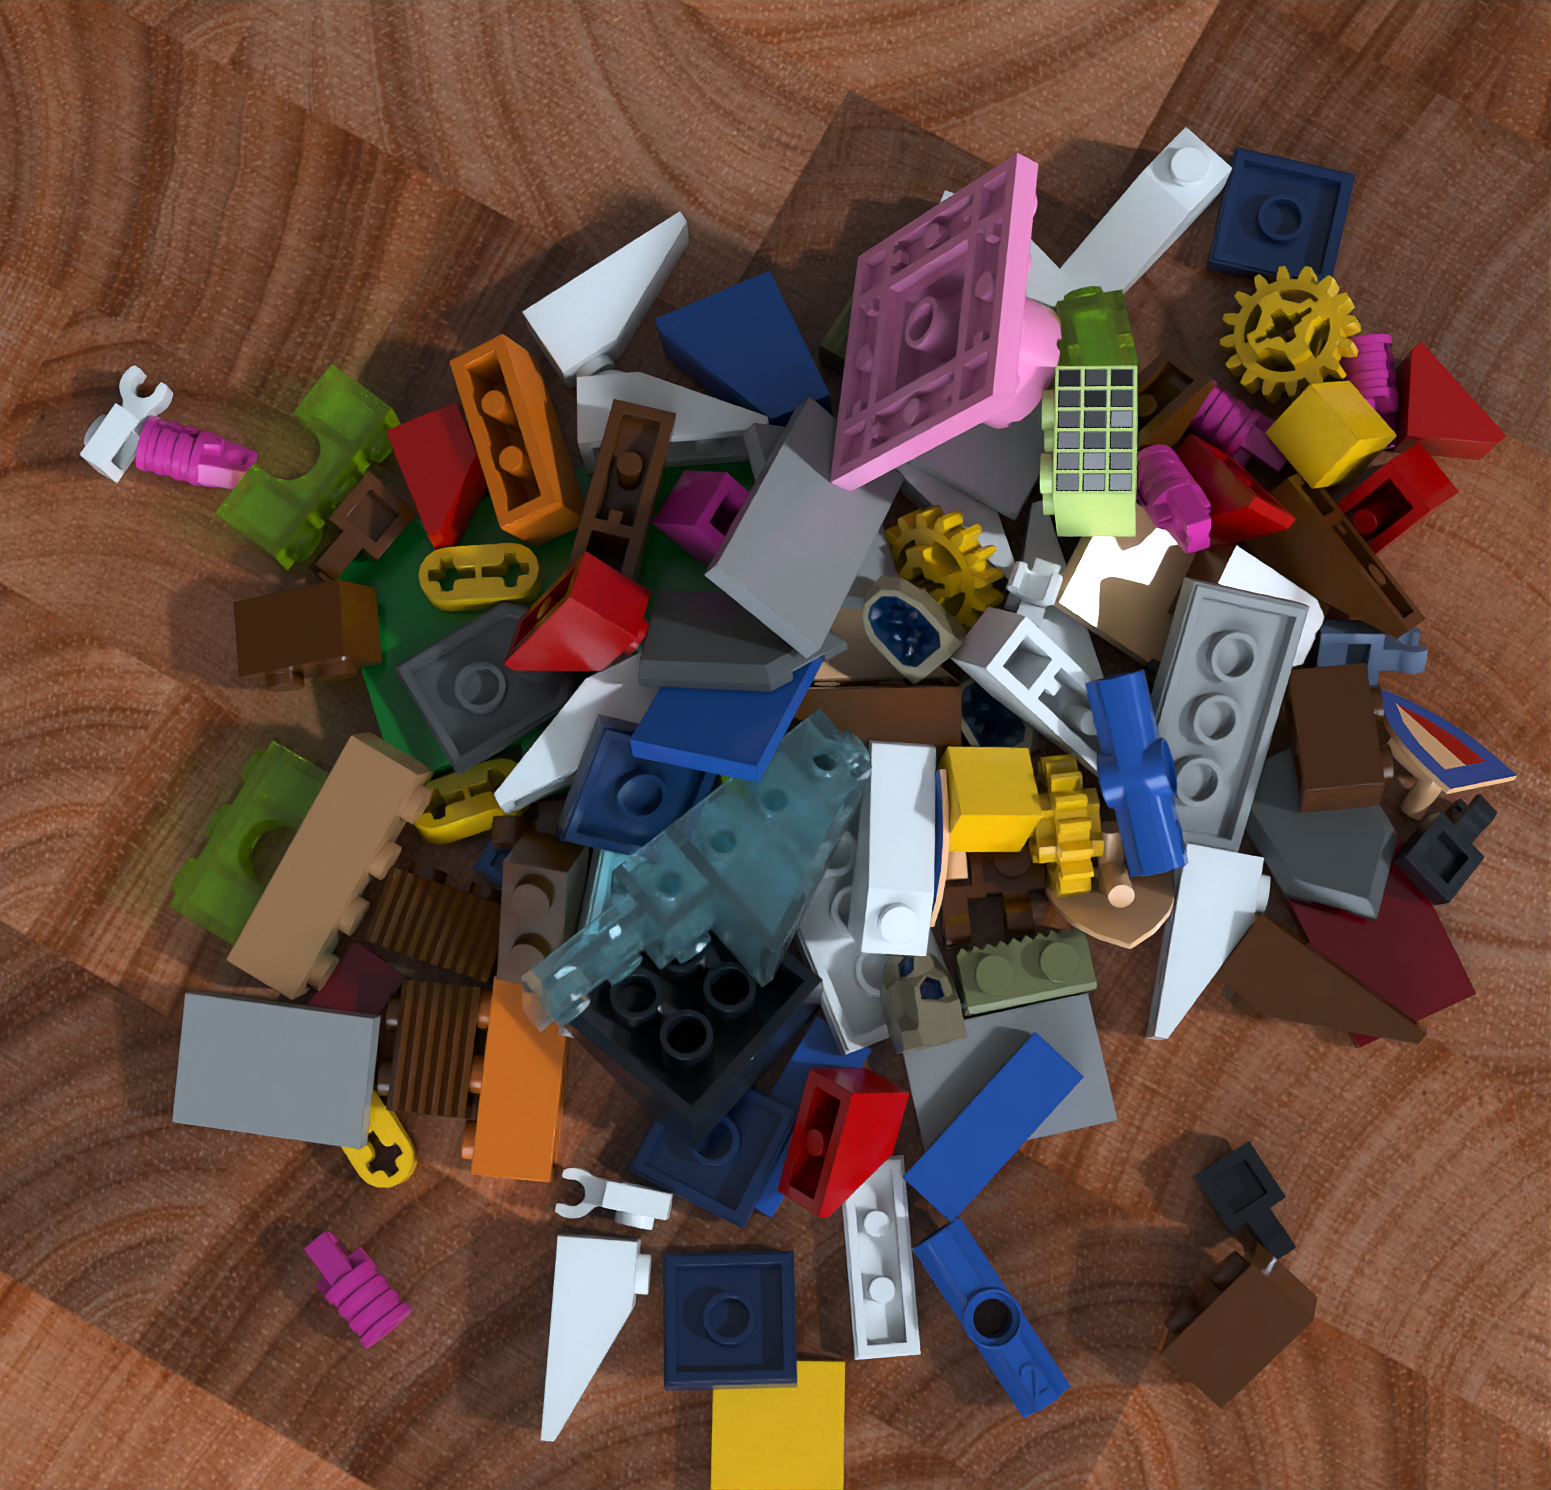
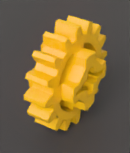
(1314, 320)
(946, 562)
(1069, 826)

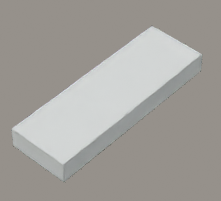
(881, 1265)

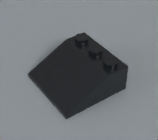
(695, 1032)

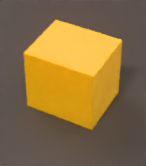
(1330, 433)
(990, 798)

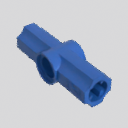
(1137, 773)
(1015, 1351)

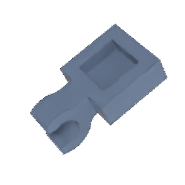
(1358, 642)

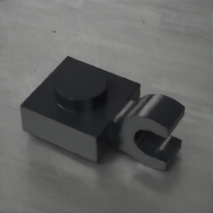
(1441, 849)
(1242, 1193)

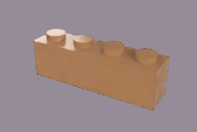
(332, 865)

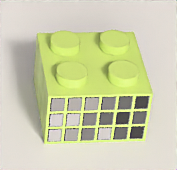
(1091, 451)

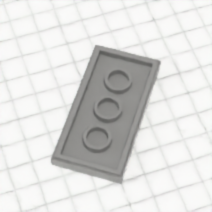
(800, 535)
(1221, 701)

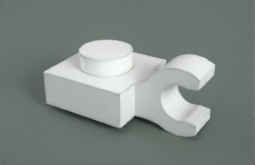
(114, 437)
(1033, 589)
(633, 1203)

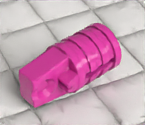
(1374, 375)
(1237, 430)
(191, 454)
(1173, 498)
(356, 1289)

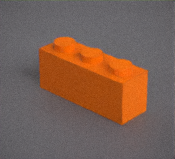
(518, 441)
(519, 1091)

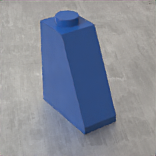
(745, 349)

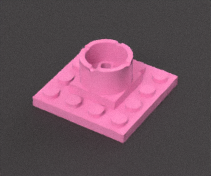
(945, 328)

